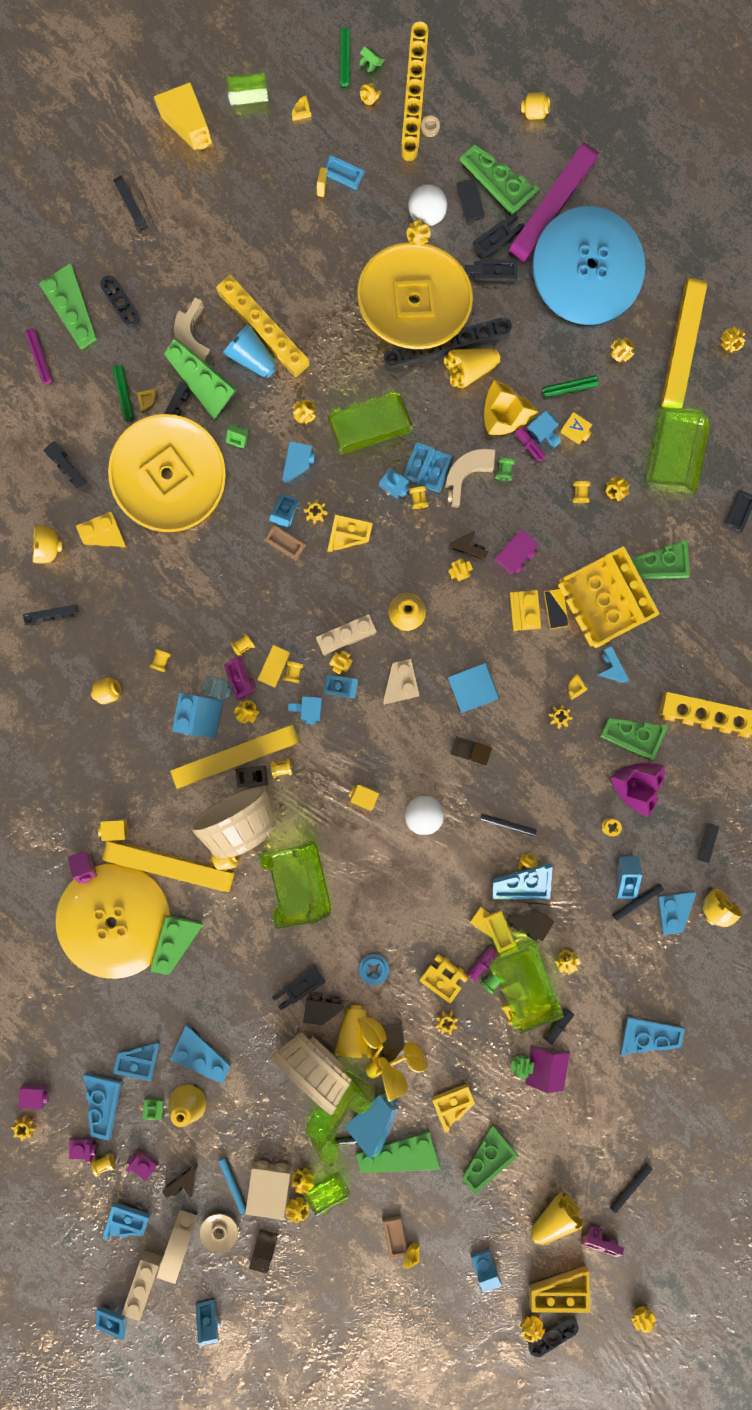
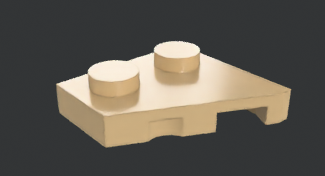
(401, 682)

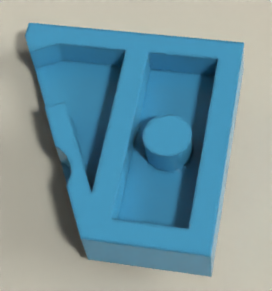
(675, 911)
(137, 1062)
(125, 1221)

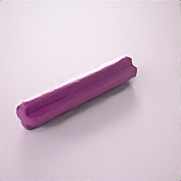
(38, 356)

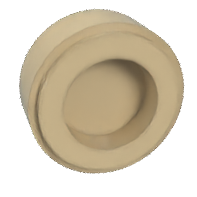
(430, 126)

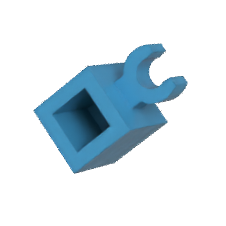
(543, 428)
(394, 484)
(309, 709)

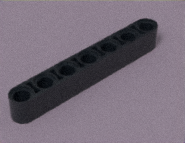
(441, 351)

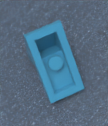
(284, 510)
(616, 670)
(340, 686)
(485, 1270)
(111, 1322)
(207, 1322)

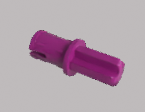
(530, 443)
(482, 963)

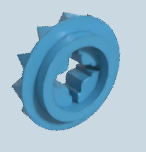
(374, 978)

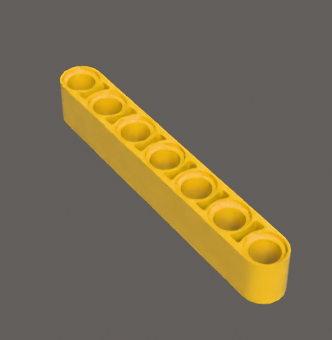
(414, 82)
(684, 343)
(235, 756)
(167, 865)

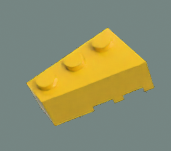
(562, 1293)

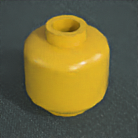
(535, 105)
(106, 690)
(225, 863)

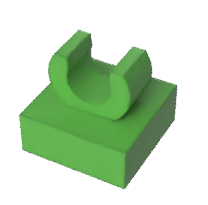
(372, 57)
(237, 436)
(153, 1109)

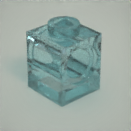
(216, 688)

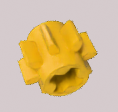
(418, 232)
(732, 339)
(622, 349)
(304, 411)
(617, 488)
(319, 515)
(460, 569)
(341, 662)
(246, 711)
(562, 721)
(567, 961)
(448, 1016)
(19, 1131)
(303, 1180)
(297, 1210)
(644, 1319)
(532, 1328)

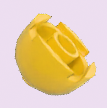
(45, 544)
(720, 910)

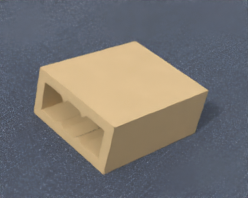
(268, 1190)

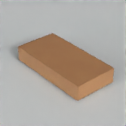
(285, 542)
(395, 1236)

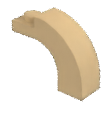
(184, 329)
(474, 461)
(177, 1246)

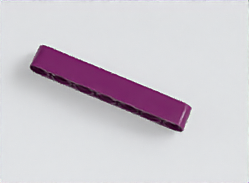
(554, 201)

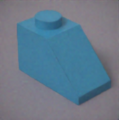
(297, 460)
(628, 877)

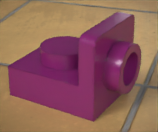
(82, 1148)
(141, 1165)

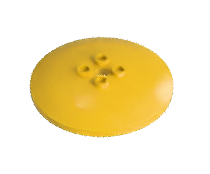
(421, 273)
(173, 444)
(117, 893)

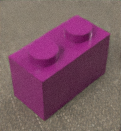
(517, 550)

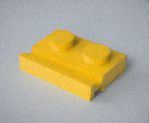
(525, 610)

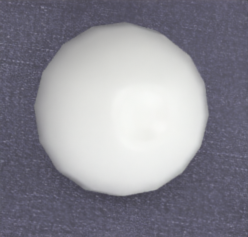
(427, 204)
(424, 815)

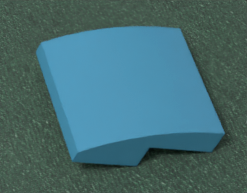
(428, 467)
(473, 687)

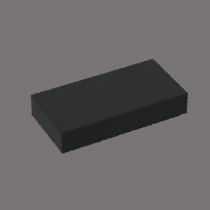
(470, 199)
(739, 511)
(708, 842)

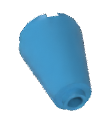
(251, 352)

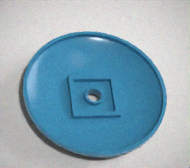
(567, 281)

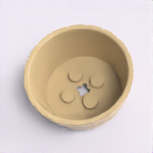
(236, 823)
(313, 1070)

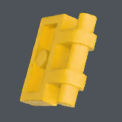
(439, 982)

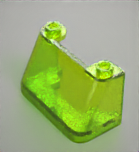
(297, 884)
(526, 987)
(323, 1126)

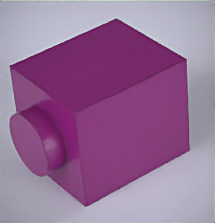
(82, 867)
(33, 1096)

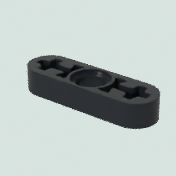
(130, 202)
(121, 293)
(568, 1333)

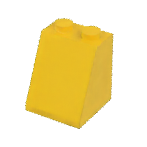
(183, 114)

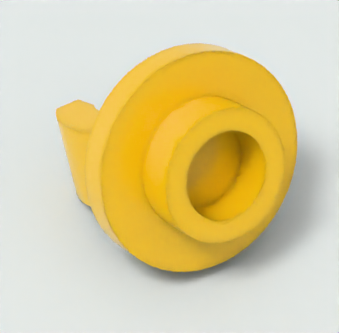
(368, 94)
(527, 860)

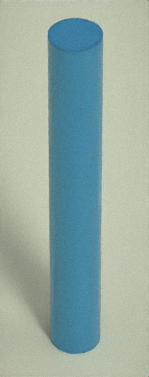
(232, 1185)

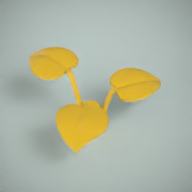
(393, 1080)

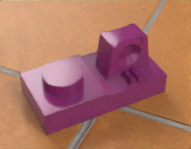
(238, 678)
(594, 1240)

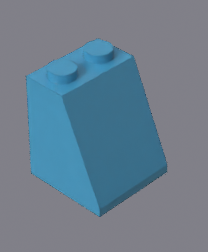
(197, 715)
(373, 1126)

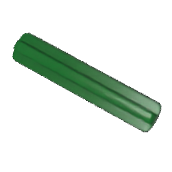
(344, 78)
(570, 386)
(123, 393)

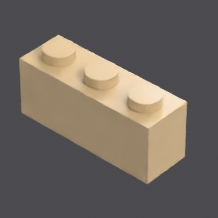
(346, 635)
(141, 1285)

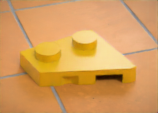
(101, 531)
(348, 532)
(452, 1105)

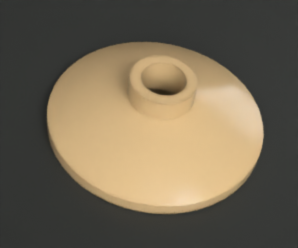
(217, 1241)

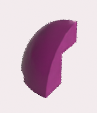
(639, 786)

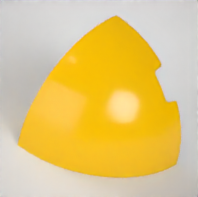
(506, 410)

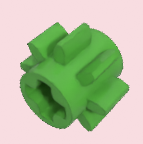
(522, 1066)

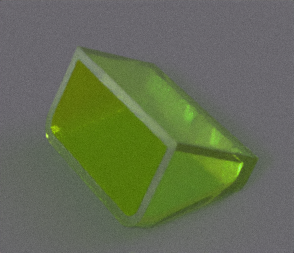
(370, 423)
(679, 449)

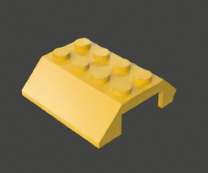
(608, 597)

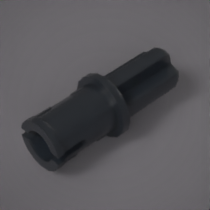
(558, 1026)

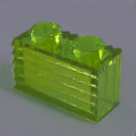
(247, 88)
(327, 1194)

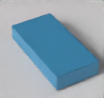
(344, 172)

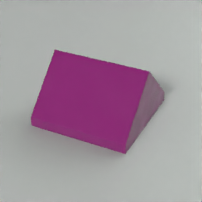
(548, 1069)

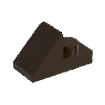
(463, 546)
(471, 750)
(252, 776)
(186, 1179)
(263, 1251)

